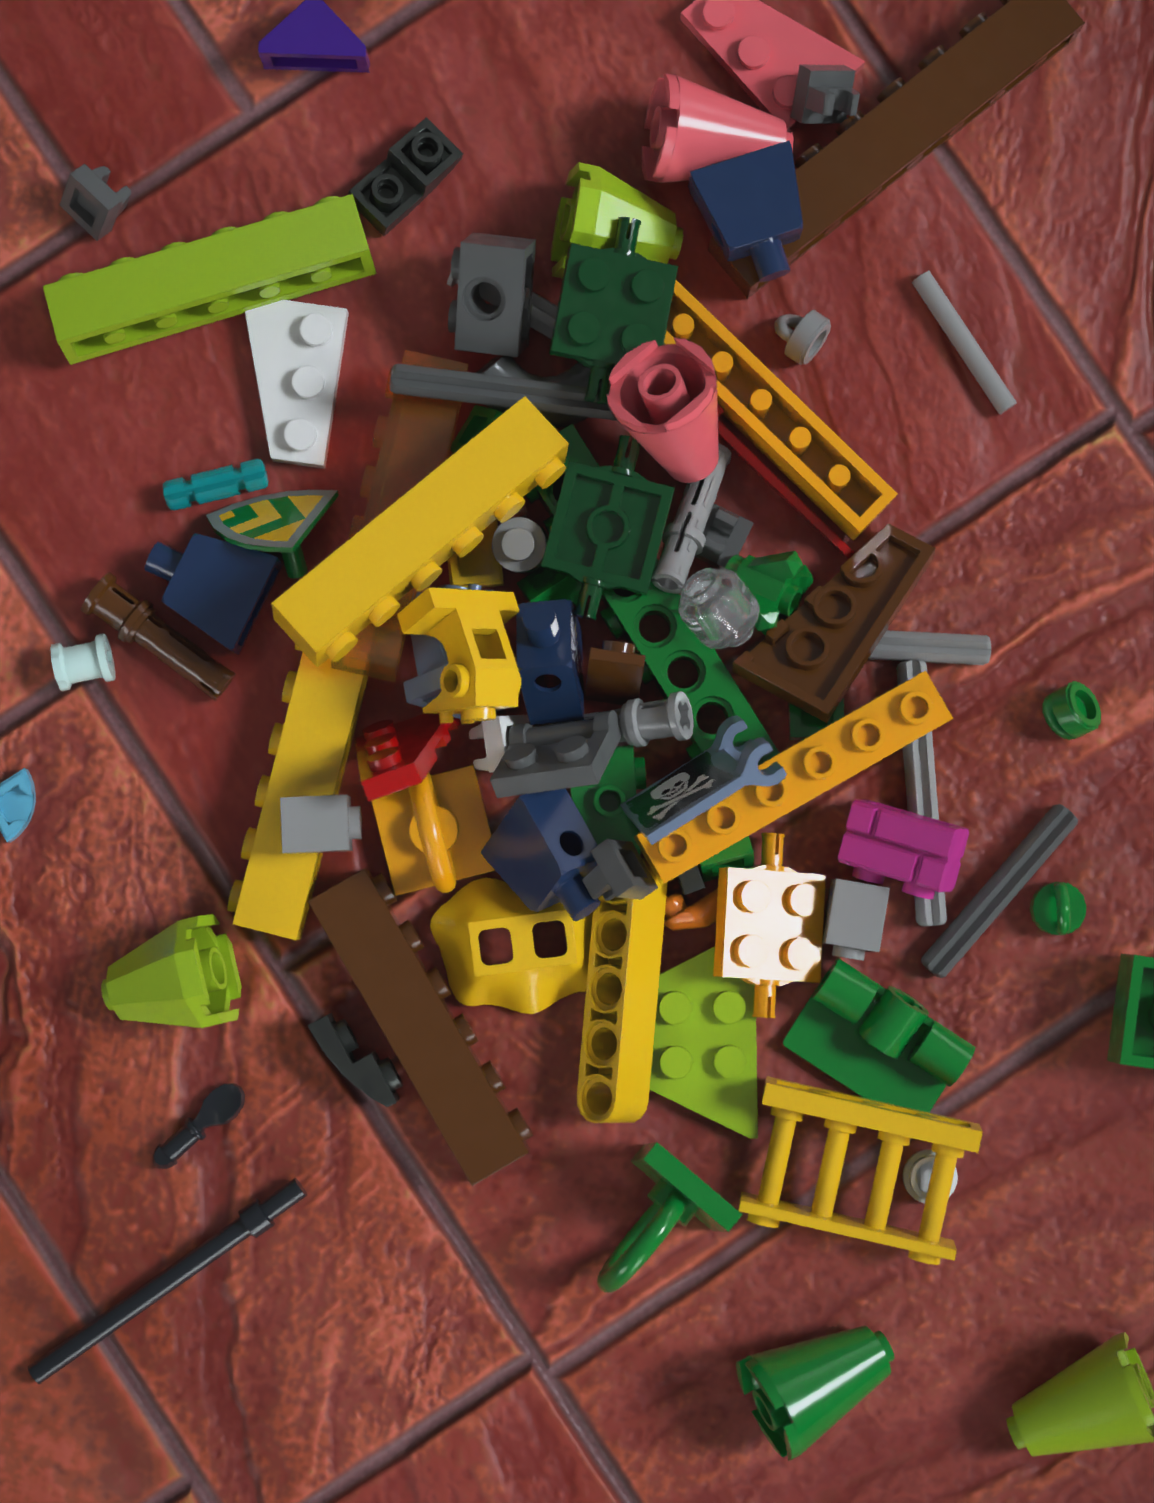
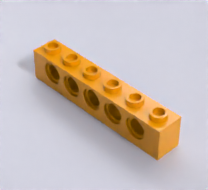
(811, 770)

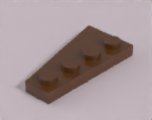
(832, 635)

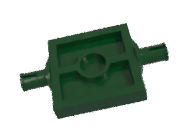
(610, 305)
(607, 527)

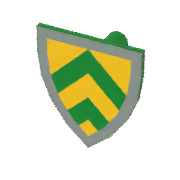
(274, 523)

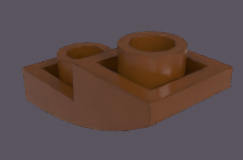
(614, 673)

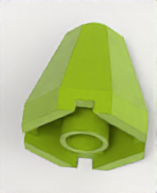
(593, 215)
(176, 977)

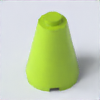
(1088, 1405)

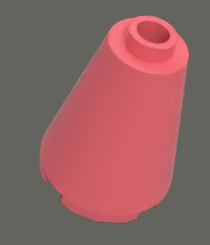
(701, 128)
(669, 406)

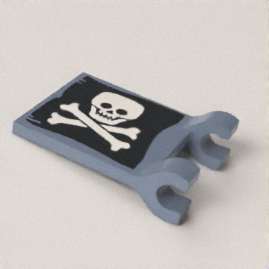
(702, 783)

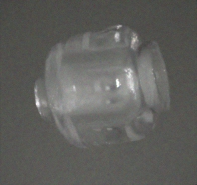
(718, 608)

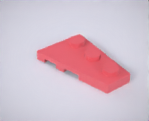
(762, 49)

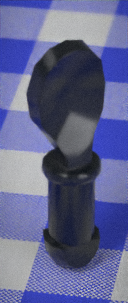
(217, 1109)

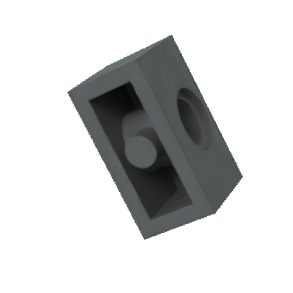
(508, 266)

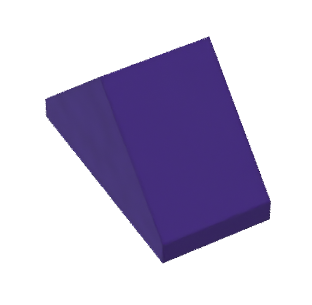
(313, 41)

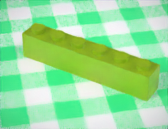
(208, 279)

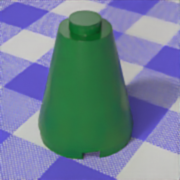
(813, 1384)

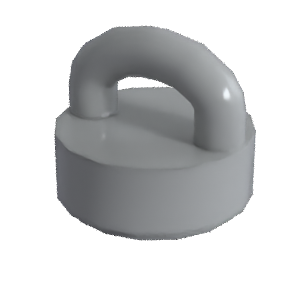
(806, 338)

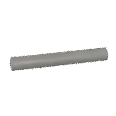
(964, 342)

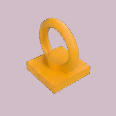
(434, 832)

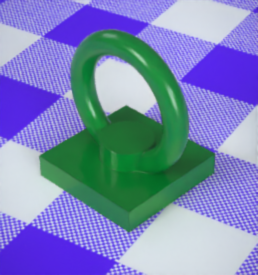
(676, 1198)

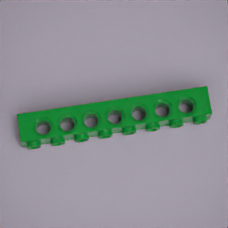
(623, 617)

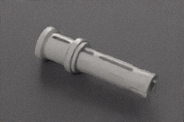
(652, 719)

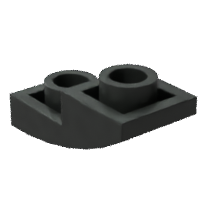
(406, 176)
(369, 1074)

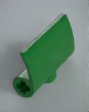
(877, 1040)

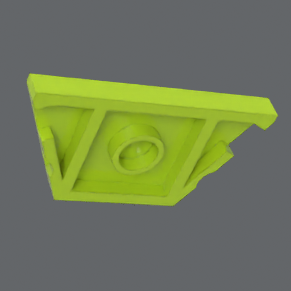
(707, 1044)

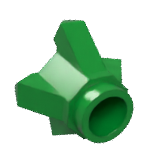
(775, 582)

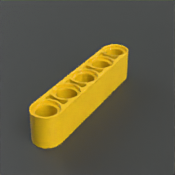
(621, 1007)

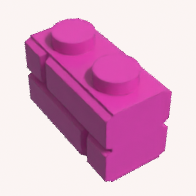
(902, 847)

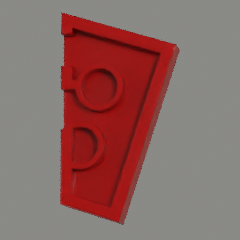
(399, 753)

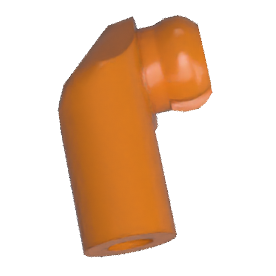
(697, 915)

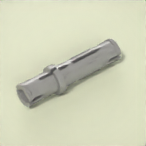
(685, 535)

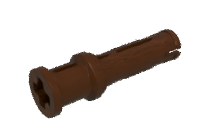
(138, 623)

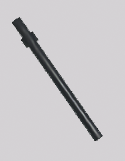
(253, 1220)

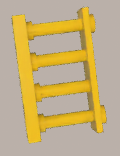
(896, 1128)

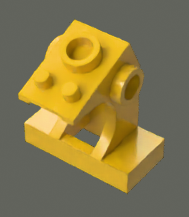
(467, 625)

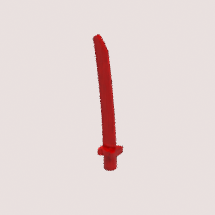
(779, 487)

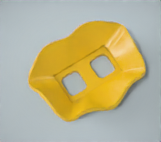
(525, 982)

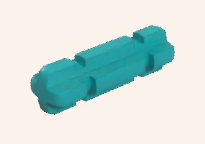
(215, 484)

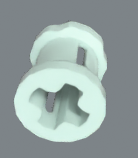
(82, 662)

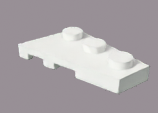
(297, 374)

